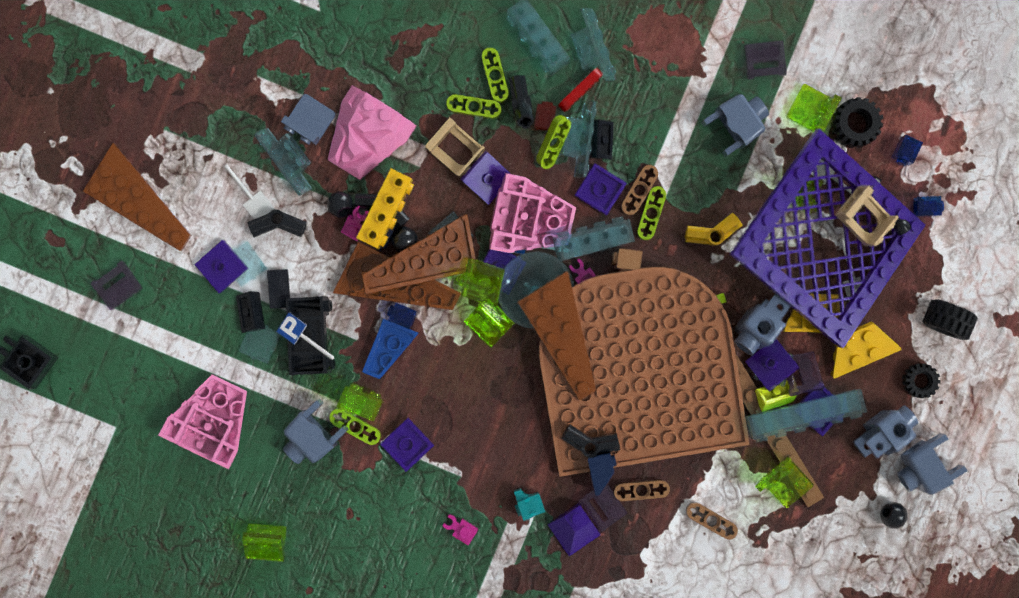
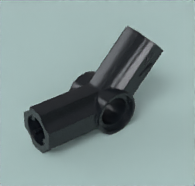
(521, 101)
(366, 201)
(265, 224)
(602, 444)

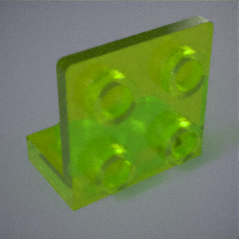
(813, 108)
(785, 482)

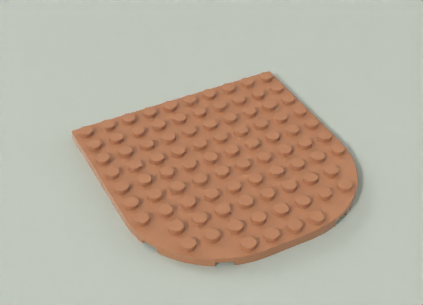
(658, 370)

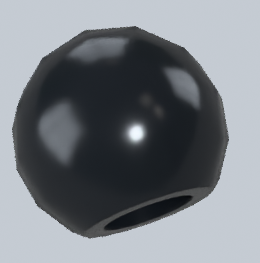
(340, 204)
(404, 238)
(894, 515)

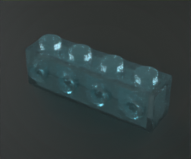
(538, 36)
(593, 239)

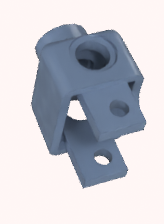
(741, 120)
(765, 318)
(887, 430)
(308, 437)
(926, 469)

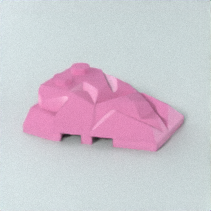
(366, 133)
(527, 216)
(209, 421)

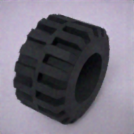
(871, 116)
(950, 319)

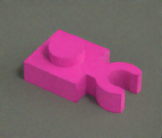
(354, 223)
(582, 274)
(463, 531)

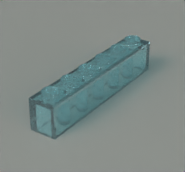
(806, 414)

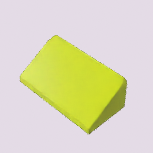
(775, 398)

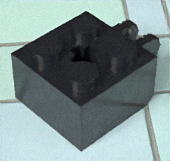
(16, 361)

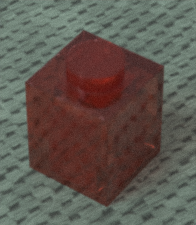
(544, 115)

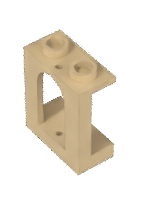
(451, 127)
(860, 197)

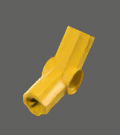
(702, 235)

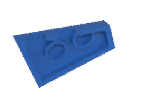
(387, 347)

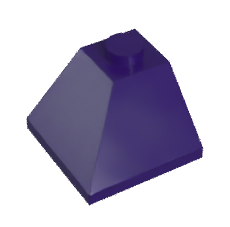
(574, 529)

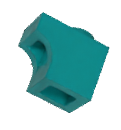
(528, 504)

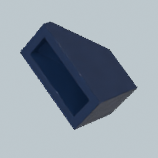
(601, 470)

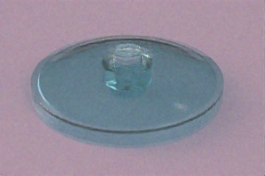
(522, 277)

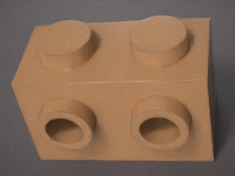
(626, 260)

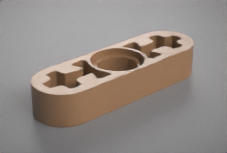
(642, 175)
(655, 484)
(726, 523)

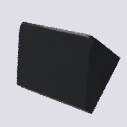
(602, 140)
(278, 288)
(250, 312)

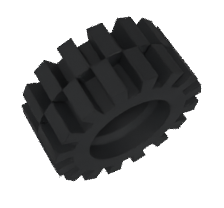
(910, 385)

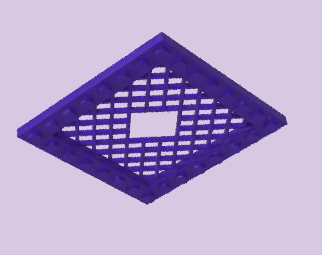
(746, 250)

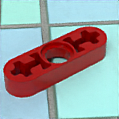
(580, 90)

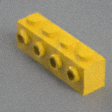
(384, 209)

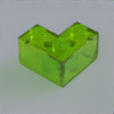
(358, 402)

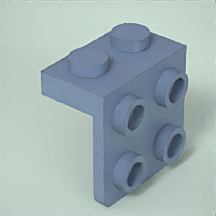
(309, 120)

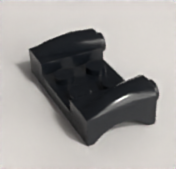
(302, 355)

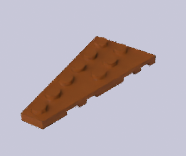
(129, 194)
(431, 258)
(426, 293)
(557, 322)

